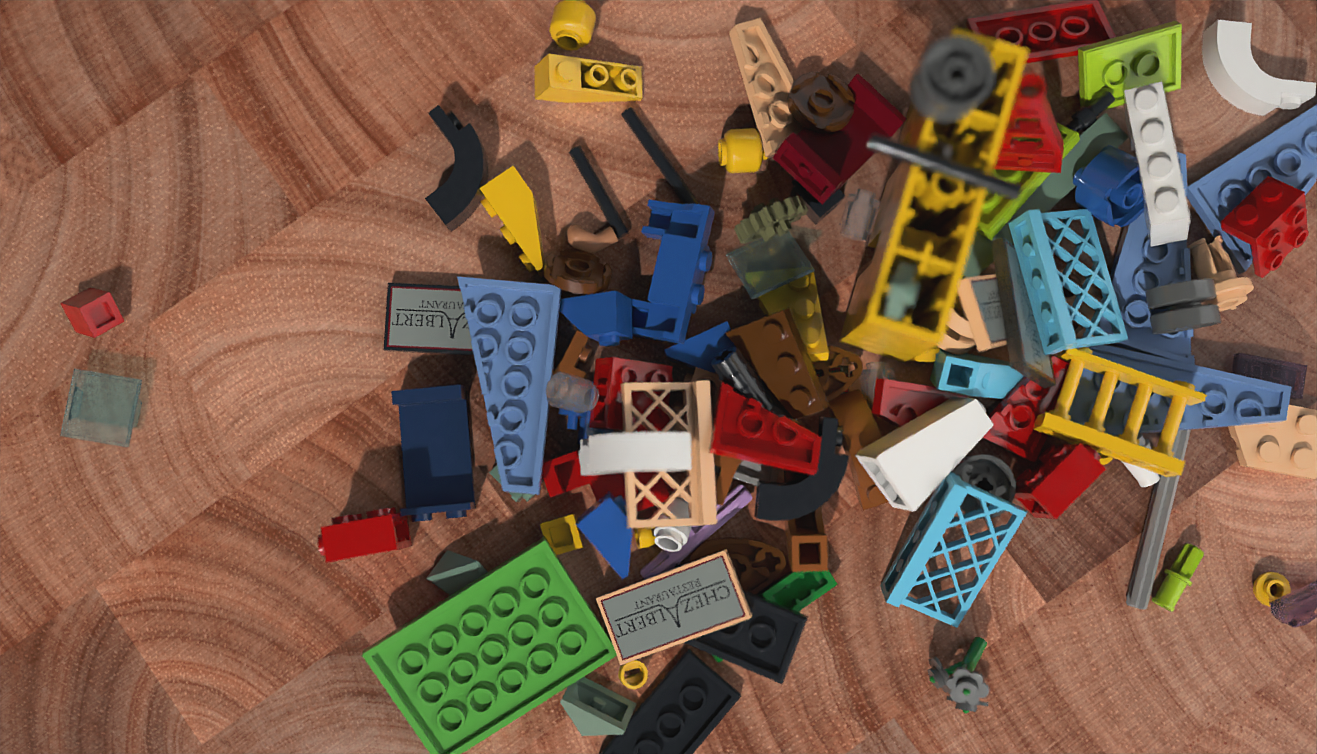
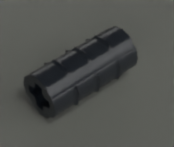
(737, 373)

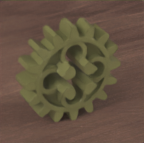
(771, 219)

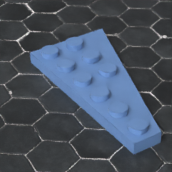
(1284, 154)
(1141, 268)
(514, 355)
(1228, 400)

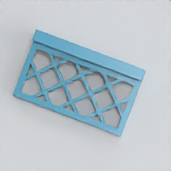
(1045, 282)
(929, 532)

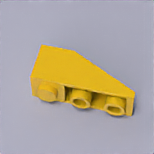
(586, 80)
(517, 208)

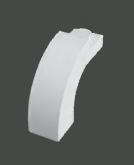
(1238, 77)

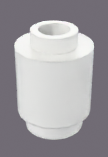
(673, 537)

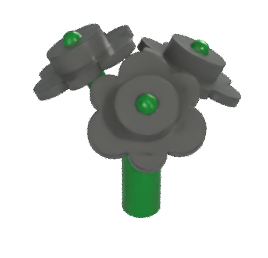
(966, 684)

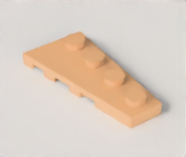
(765, 82)

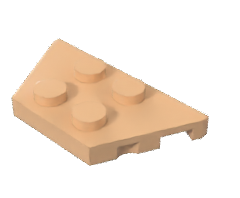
(1281, 446)

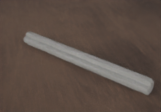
(1155, 531)

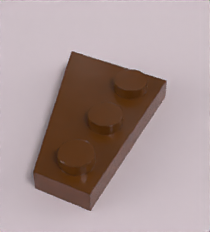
(782, 362)

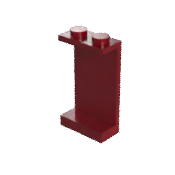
(830, 159)

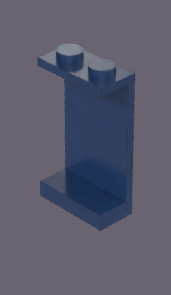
(436, 451)

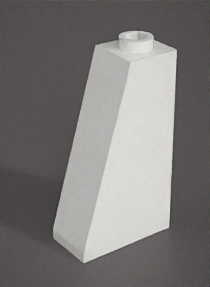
(924, 451)

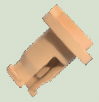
(1214, 263)

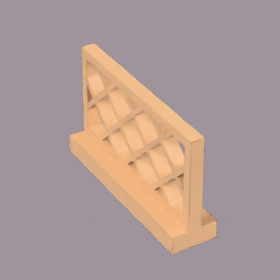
(701, 477)

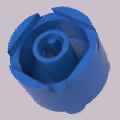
(1110, 187)

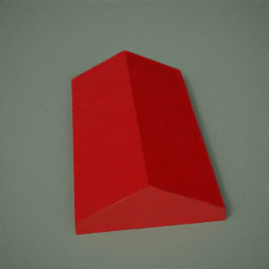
(1047, 30)

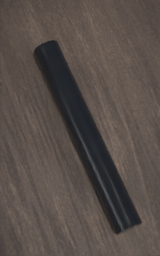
(598, 192)

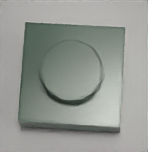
(902, 291)

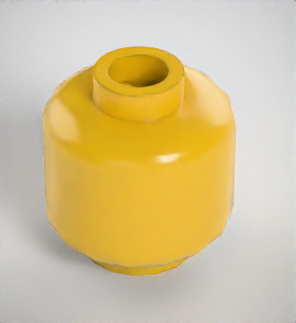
(572, 24)
(741, 150)

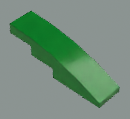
(797, 590)

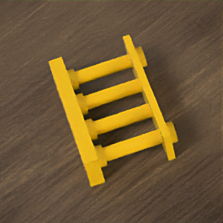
(1126, 445)

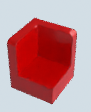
(92, 312)
(563, 474)

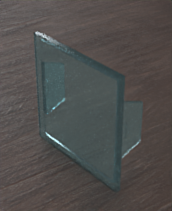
(769, 264)
(102, 408)

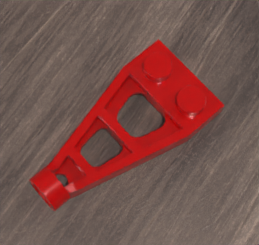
(1025, 155)

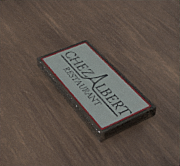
(1020, 326)

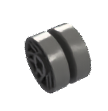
(951, 79)
(1183, 306)
(991, 474)

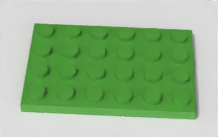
(491, 651)

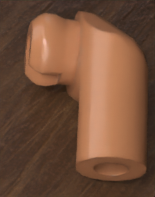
(588, 241)

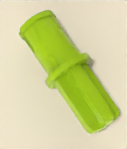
(1178, 577)

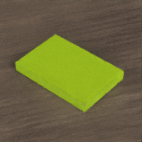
(1130, 63)

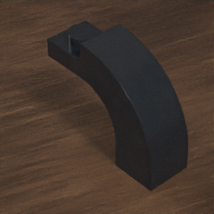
(460, 193)
(804, 495)

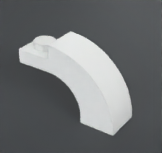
(635, 452)

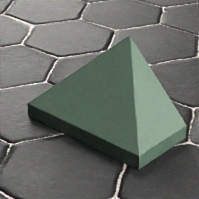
(455, 572)
(596, 708)

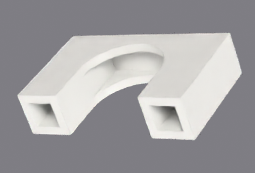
(1158, 164)

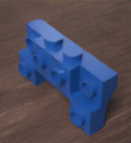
(677, 272)

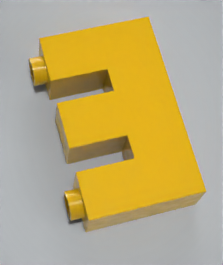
(931, 220)

